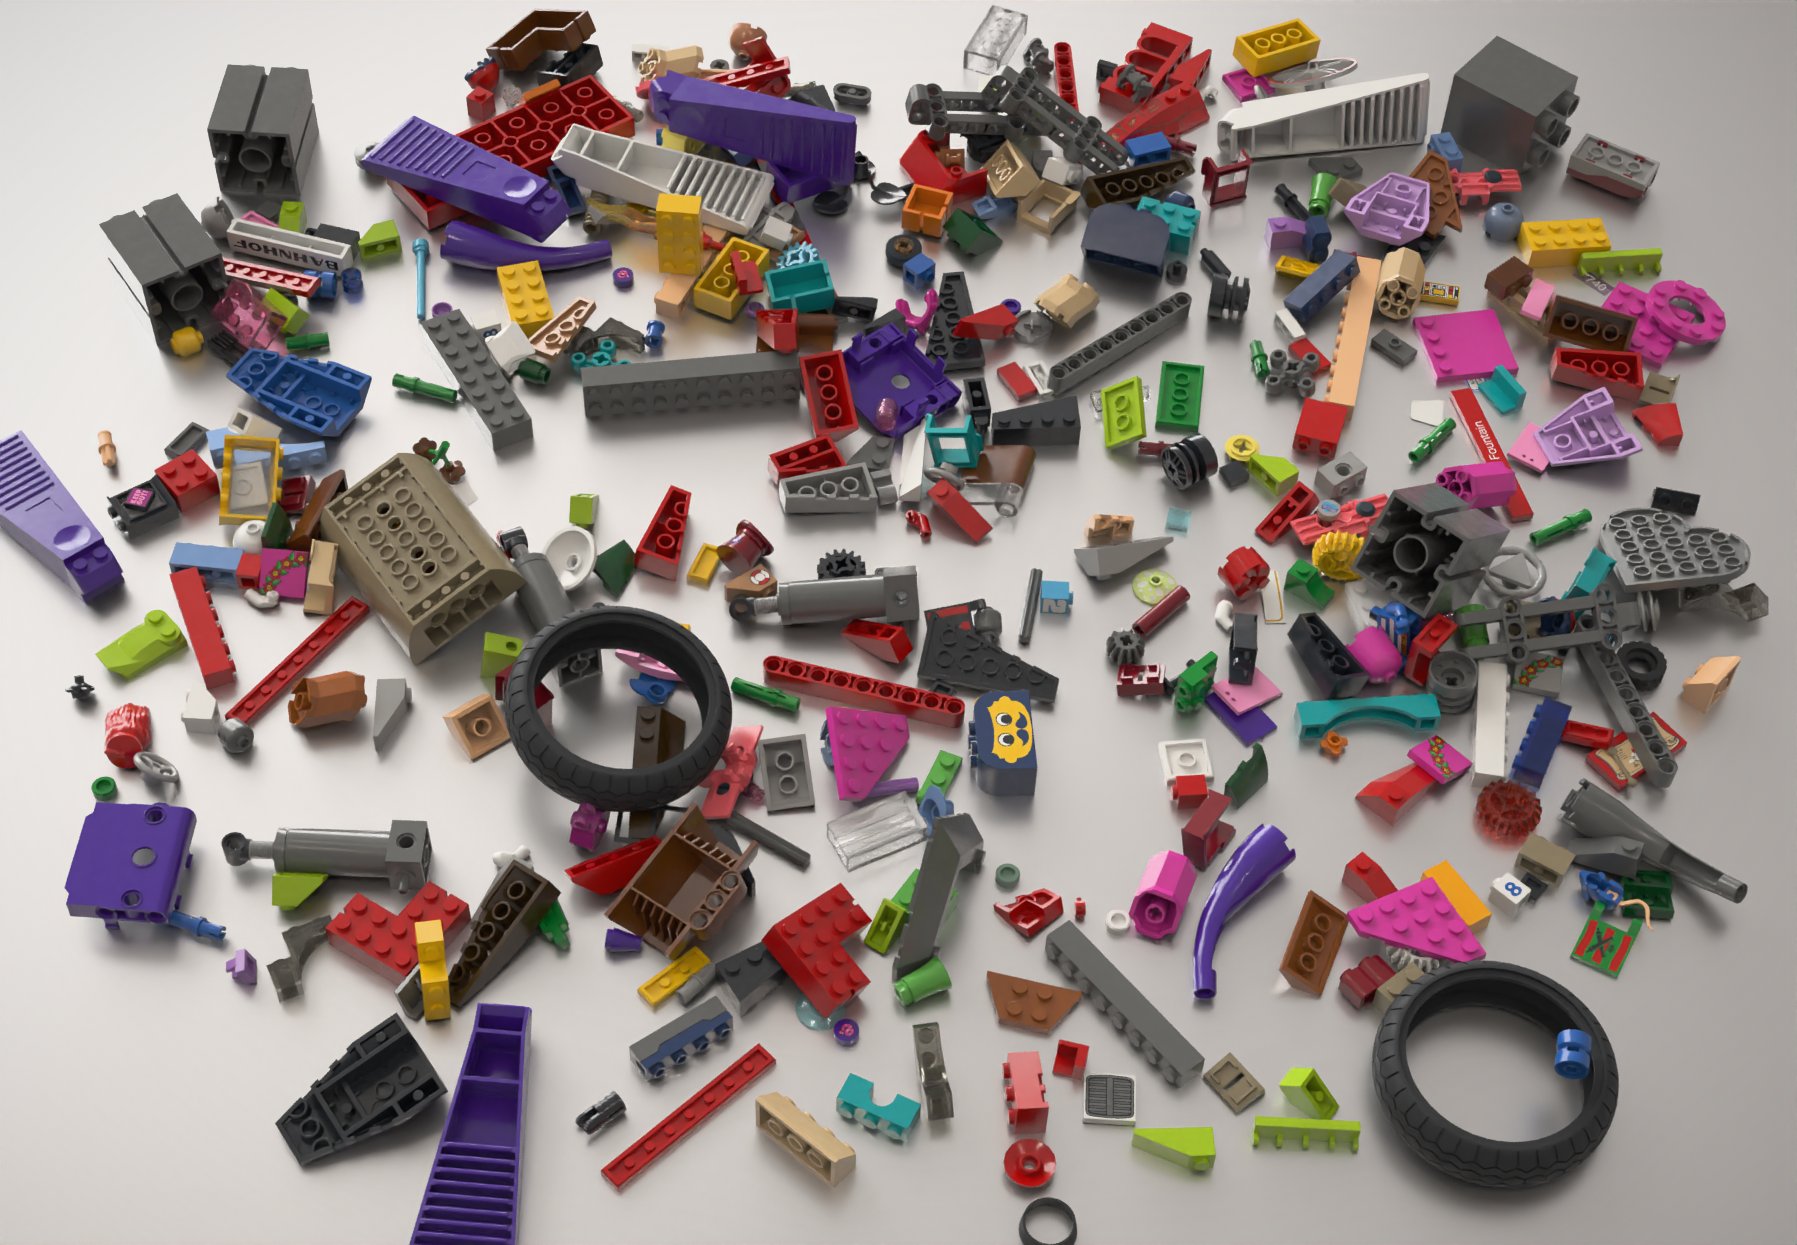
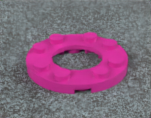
(1698, 334)

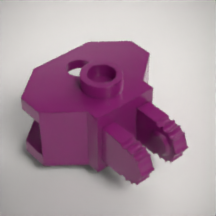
(588, 826)

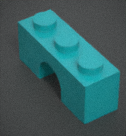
(895, 1119)

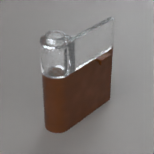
(999, 477)

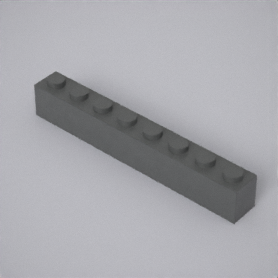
(1124, 1004)

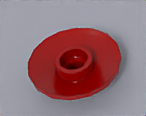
(1031, 1153)

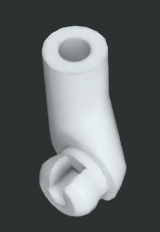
(1208, 91)
(259, 601)
(1222, 615)
(502, 857)

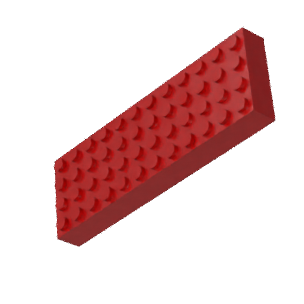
(530, 137)

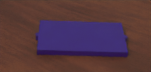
(1247, 726)

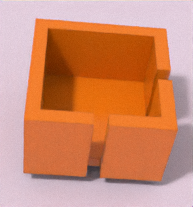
(927, 210)

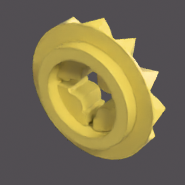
(1236, 442)

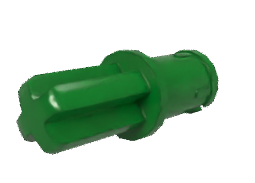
(307, 341)
(1259, 359)

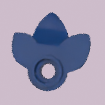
(652, 688)

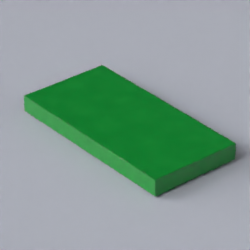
(1179, 396)

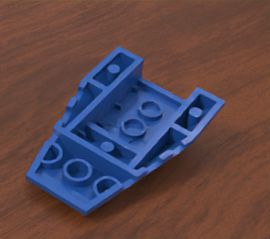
(303, 391)

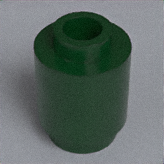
(534, 371)

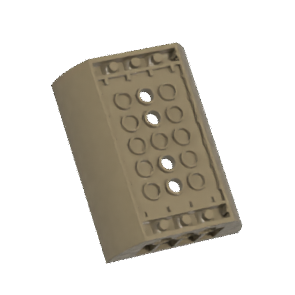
(416, 606)

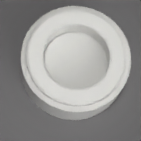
(1118, 922)

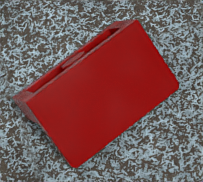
(745, 275)

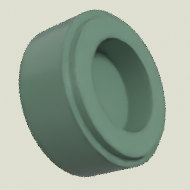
(1007, 876)

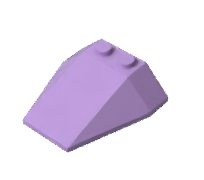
(1391, 209)
(1586, 433)

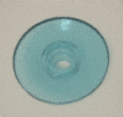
(811, 1018)

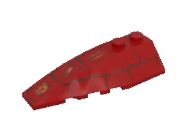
(1168, 113)

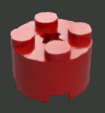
(1244, 572)

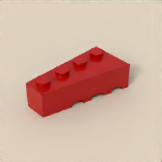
(778, 328)
(663, 540)

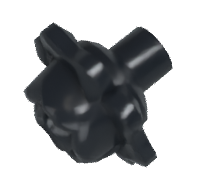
(80, 689)

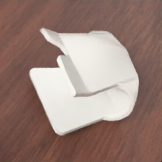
(510, 348)

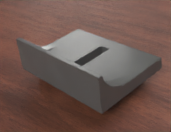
(409, 996)

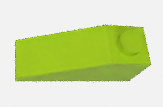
(1183, 1146)

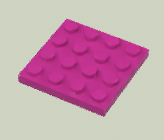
(1647, 337)

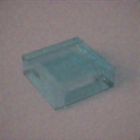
(1178, 520)

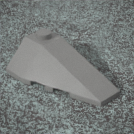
(1110, 559)

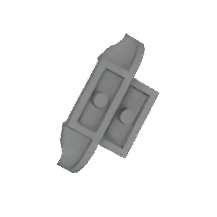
(782, 212)

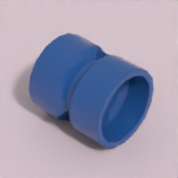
(329, 284)
(1573, 1054)

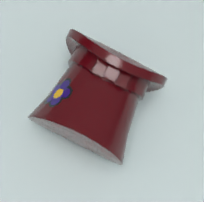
(744, 548)

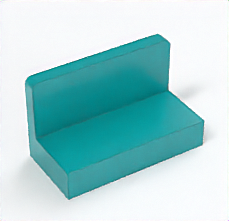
(1503, 391)

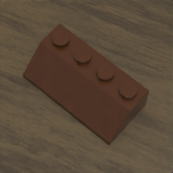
(1588, 325)
(309, 525)

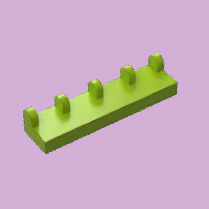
(1620, 261)
(1306, 1130)

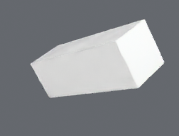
(640, 51)
(1289, 326)

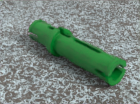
(415, 385)
(1419, 451)
(1568, 523)
(773, 697)

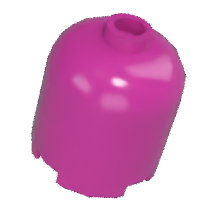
(1376, 654)

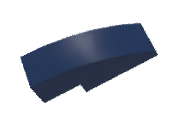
(567, 189)

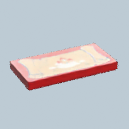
(1609, 768)

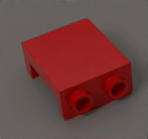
(1319, 427)
(1426, 646)

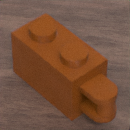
(951, 155)

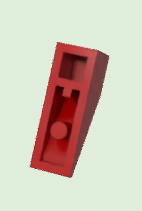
(1191, 70)
(988, 324)
(1295, 505)
(959, 510)
(879, 639)
(1367, 879)

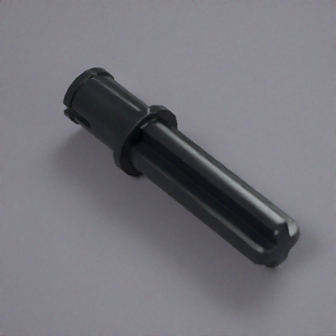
(1290, 199)

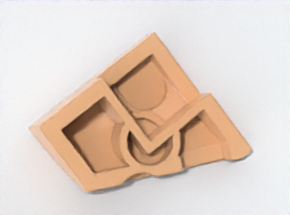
(1114, 525)

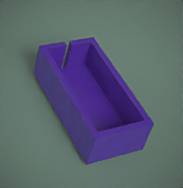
(795, 185)

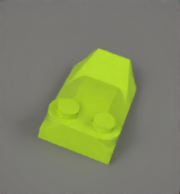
(143, 645)

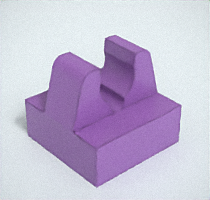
(242, 966)

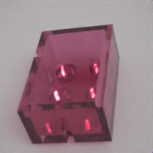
(249, 315)

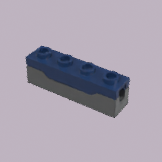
(681, 1038)

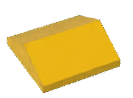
(1295, 268)

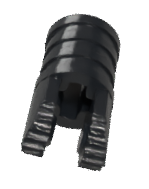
(601, 1113)

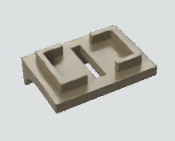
(1658, 389)
(1243, 1091)

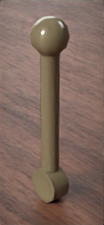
(1612, 752)

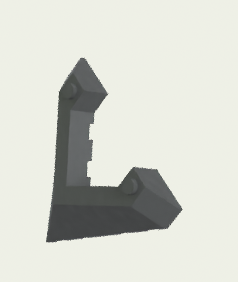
(951, 847)

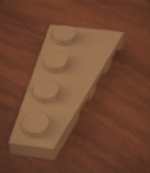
(559, 332)

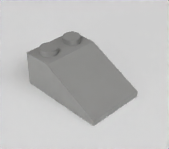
(786, 772)

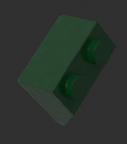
(970, 233)

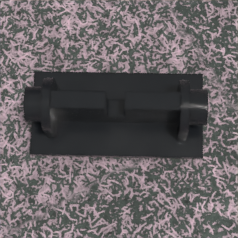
(1675, 500)

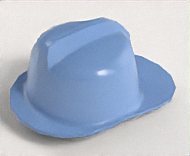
(934, 805)

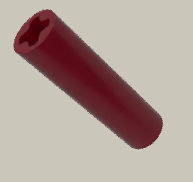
(1161, 611)

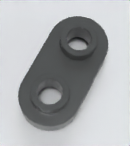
(852, 93)

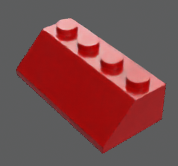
(828, 394)

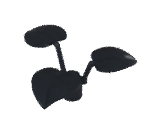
(883, 194)

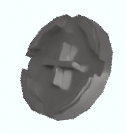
(1033, 327)

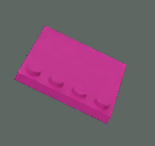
(1464, 345)

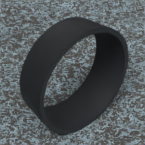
(1027, 1239)

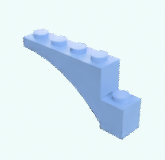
(293, 457)

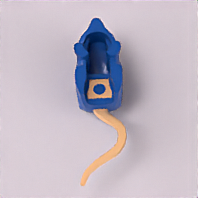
(1606, 892)

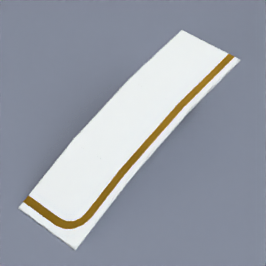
(1273, 600)

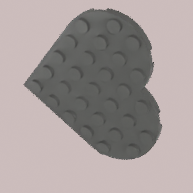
(1667, 553)

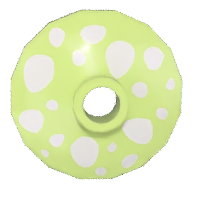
(1153, 585)

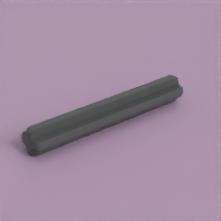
(1030, 605)
(769, 838)

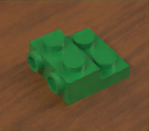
(1195, 682)

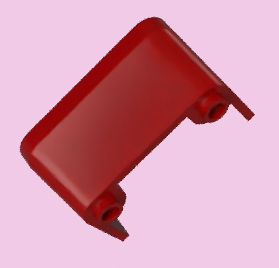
(759, 53)
(925, 169)

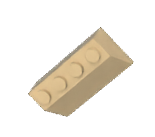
(1010, 172)
(804, 1137)

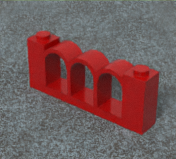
(1153, 39)

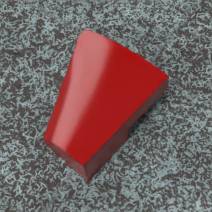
(1661, 423)
(1031, 911)

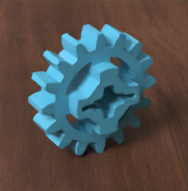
(798, 255)

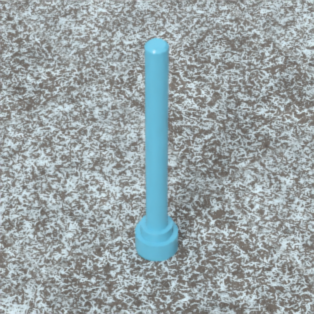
(420, 248)

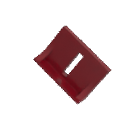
(296, 493)
(1152, 682)

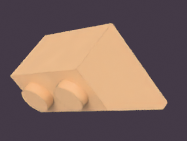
(1710, 682)
(477, 725)

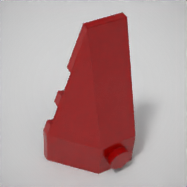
(1397, 792)

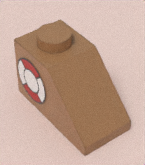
(755, 582)

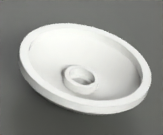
(571, 555)

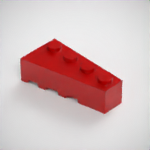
(1593, 369)

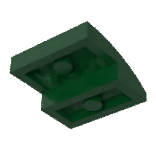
(276, 528)
(1653, 889)

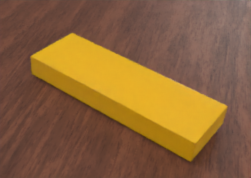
(672, 978)

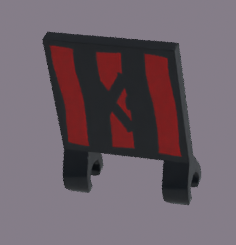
(960, 615)

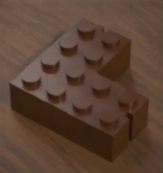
(541, 32)

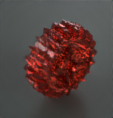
(1508, 809)

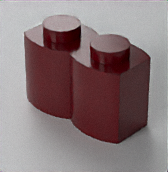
(1362, 982)

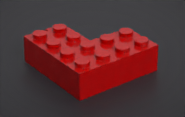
(389, 941)
(813, 953)

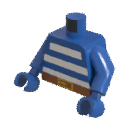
(1400, 625)

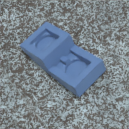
(992, 208)

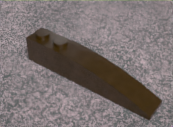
(1132, 183)
(656, 740)
(506, 922)

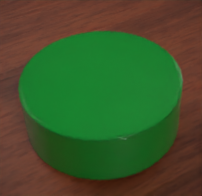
(104, 788)

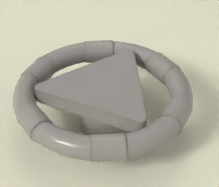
(1515, 573)

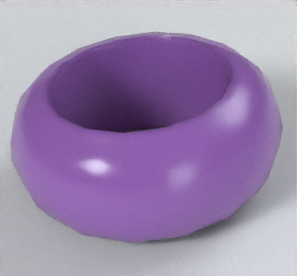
(752, 314)

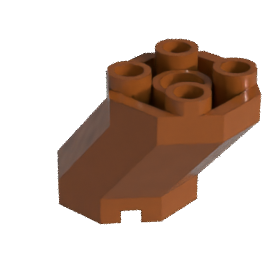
(327, 699)

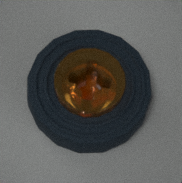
(902, 249)

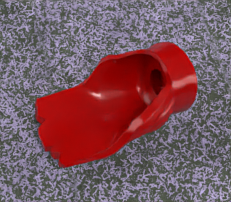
(126, 734)

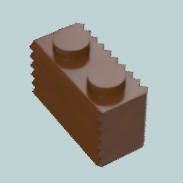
(1509, 278)

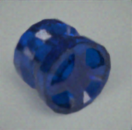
(352, 280)

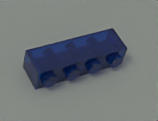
(1541, 743)

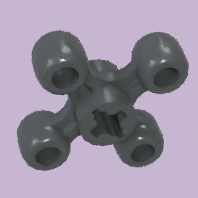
(1292, 373)

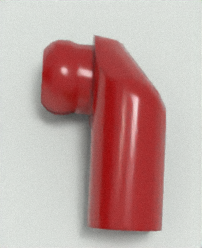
(920, 521)

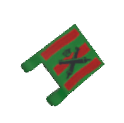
(1604, 944)

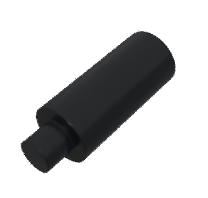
(1214, 263)

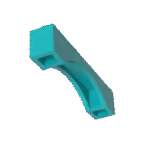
(1411, 711)

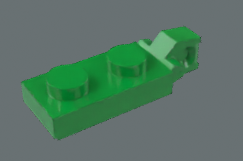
(555, 925)

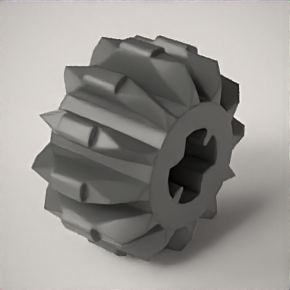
(1125, 647)

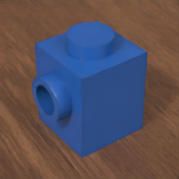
(919, 271)

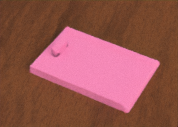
(1528, 451)
(1246, 697)

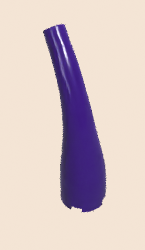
(487, 251)
(1246, 873)

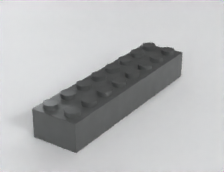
(477, 380)

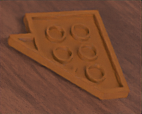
(1442, 198)

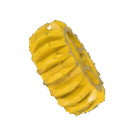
(1335, 554)

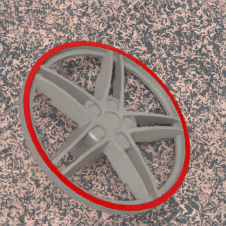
(1313, 77)

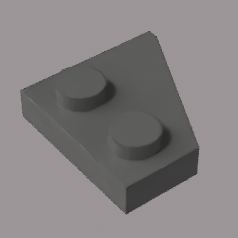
(1337, 166)
(875, 453)

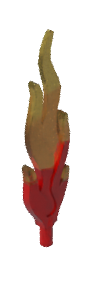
(643, 223)

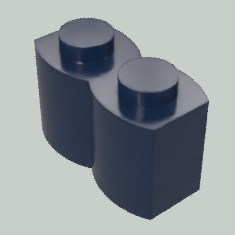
(1316, 239)

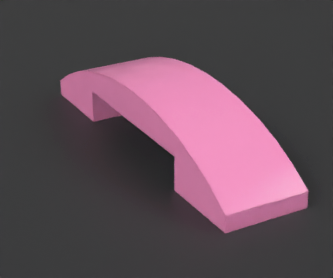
(1537, 299)
(646, 665)

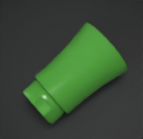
(1320, 200)
(1473, 635)
(923, 982)

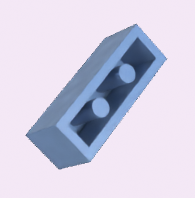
(215, 562)

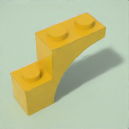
(433, 970)

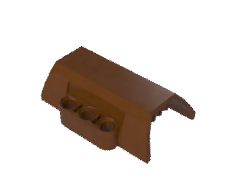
(683, 887)

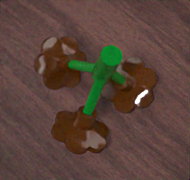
(451, 470)

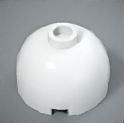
(249, 537)

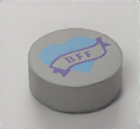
(1328, 510)

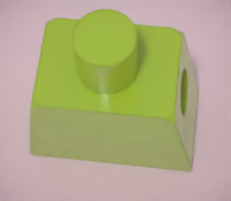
(498, 653)

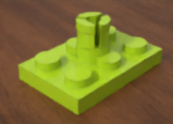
(1123, 413)

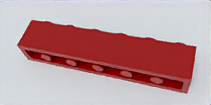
(202, 629)

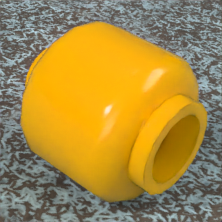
(186, 341)

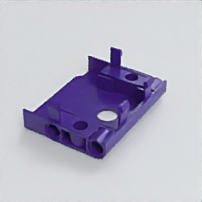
(890, 353)
(106, 880)

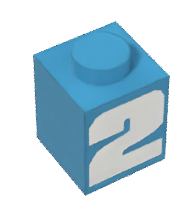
(1055, 597)

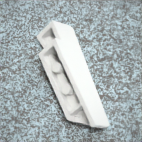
(912, 464)

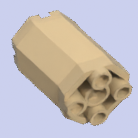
(680, 60)
(1400, 283)
(1068, 301)

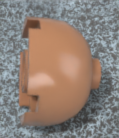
(742, 33)

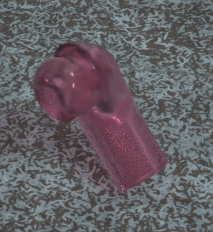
(753, 791)

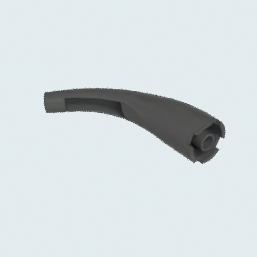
(1602, 815)

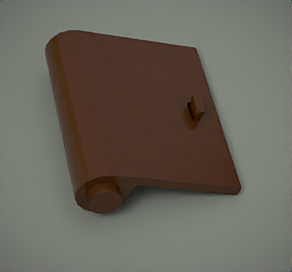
(815, 335)

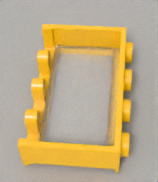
(249, 478)

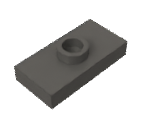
(1394, 347)

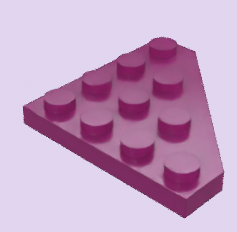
(863, 747)
(1419, 920)

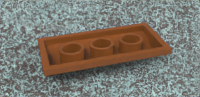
(1313, 945)

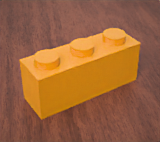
(1460, 895)

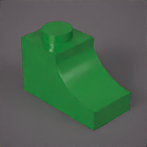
(1305, 583)

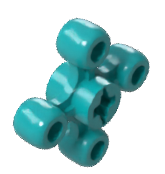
(606, 352)

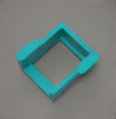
(957, 457)
(1595, 572)

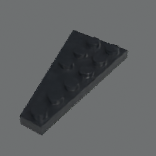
(952, 306)
(974, 662)

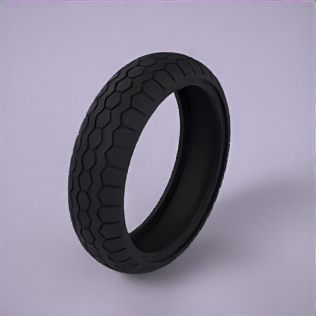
(632, 631)
(1459, 1151)

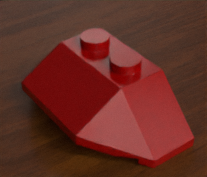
(613, 869)

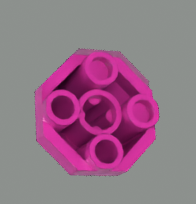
(1480, 484)
(1163, 894)

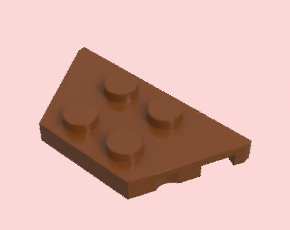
(1030, 1003)

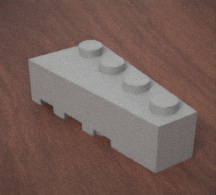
(830, 491)

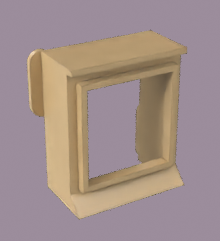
(1052, 192)
(321, 578)

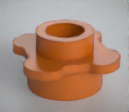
(1333, 748)

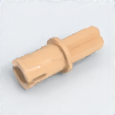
(106, 448)

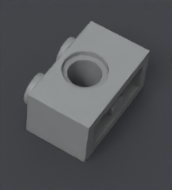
(1340, 475)

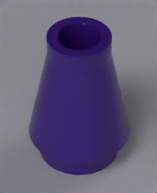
(620, 940)

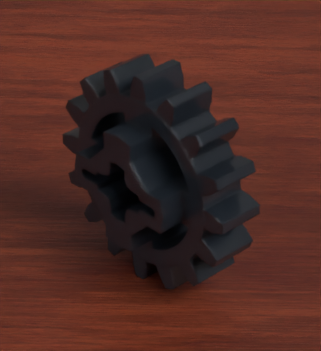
(840, 565)

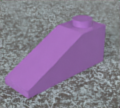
(1284, 233)

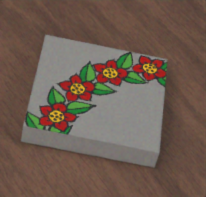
(1538, 674)

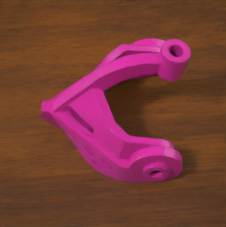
(917, 322)

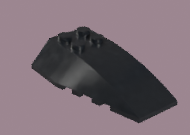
(367, 1091)

